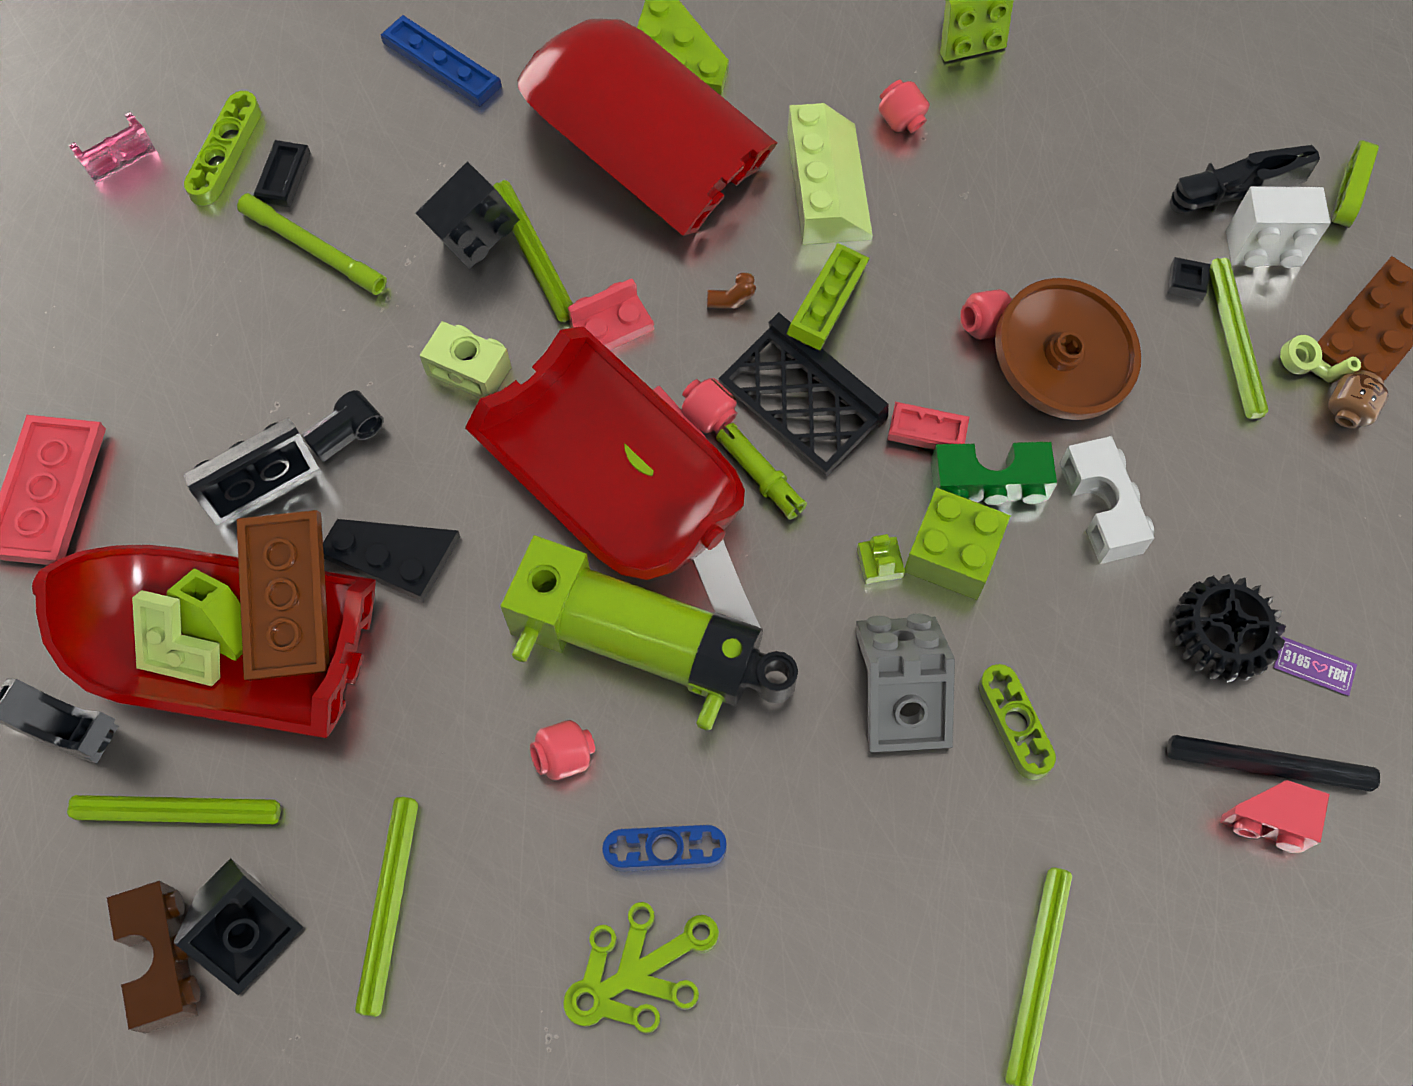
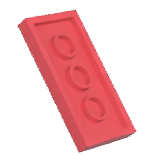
(46, 487)

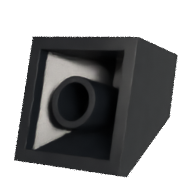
(235, 927)

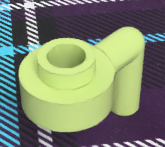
(1310, 359)

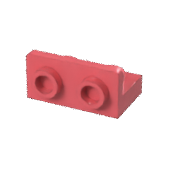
(612, 315)

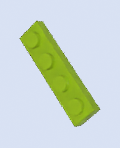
(828, 296)

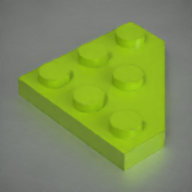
(684, 39)

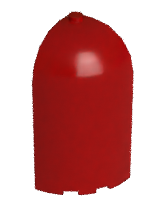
(644, 118)
(567, 448)
(89, 633)

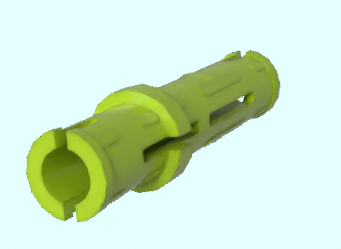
(771, 482)

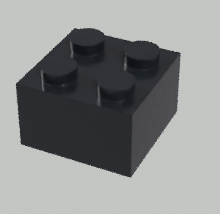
(468, 215)

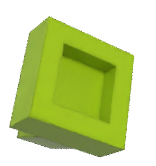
(880, 559)

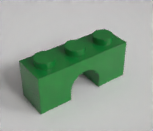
(1027, 476)

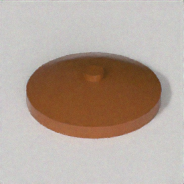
(1068, 348)

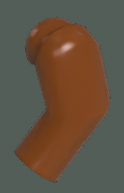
(735, 296)

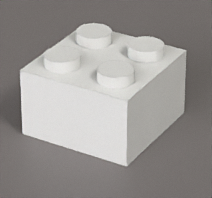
(1277, 226)

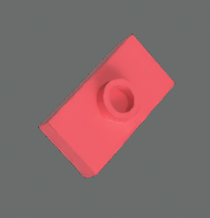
(926, 426)

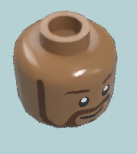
(1358, 399)

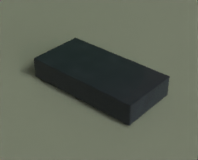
(282, 173)

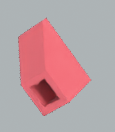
(1285, 814)

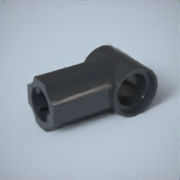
(351, 419)

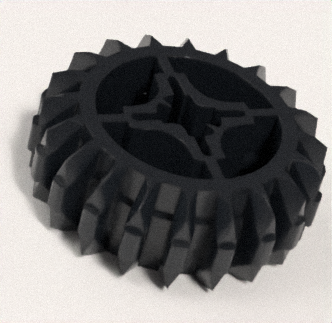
(1217, 638)

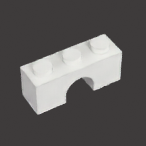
(1101, 470)

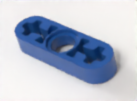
(633, 861)

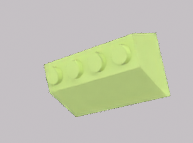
(827, 176)

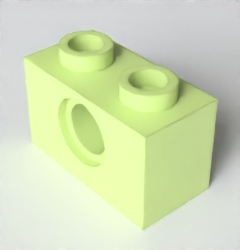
(478, 376)

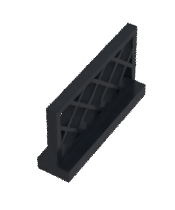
(831, 377)

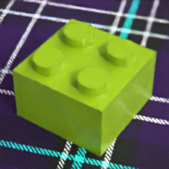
(957, 543)

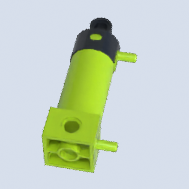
(564, 601)

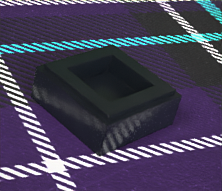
(1188, 278)

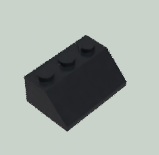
(250, 471)

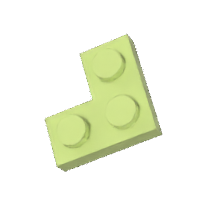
(163, 648)

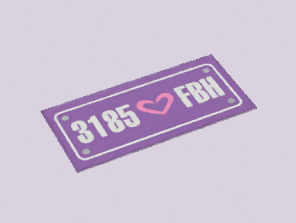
(1316, 666)

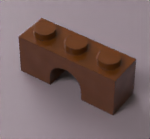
(167, 989)

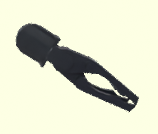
(1260, 169)

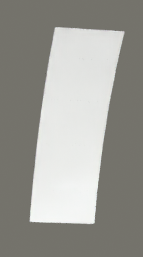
(724, 585)

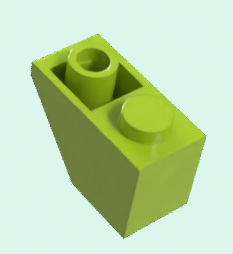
(209, 612)

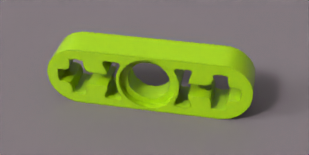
(1355, 183)
(1039, 744)

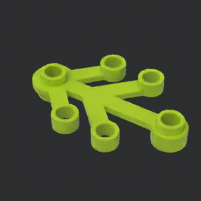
(635, 972)

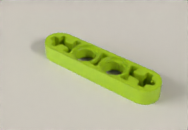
(217, 146)

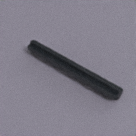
(1273, 763)

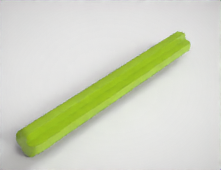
(536, 254)
(1238, 339)
(174, 809)
(386, 907)
(1039, 978)

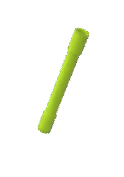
(355, 270)

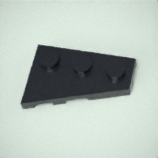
(391, 553)

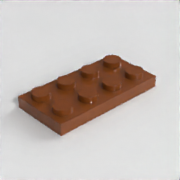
(1376, 323)
(283, 595)

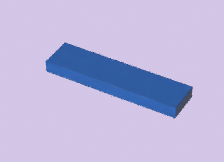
(441, 60)

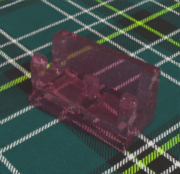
(115, 151)

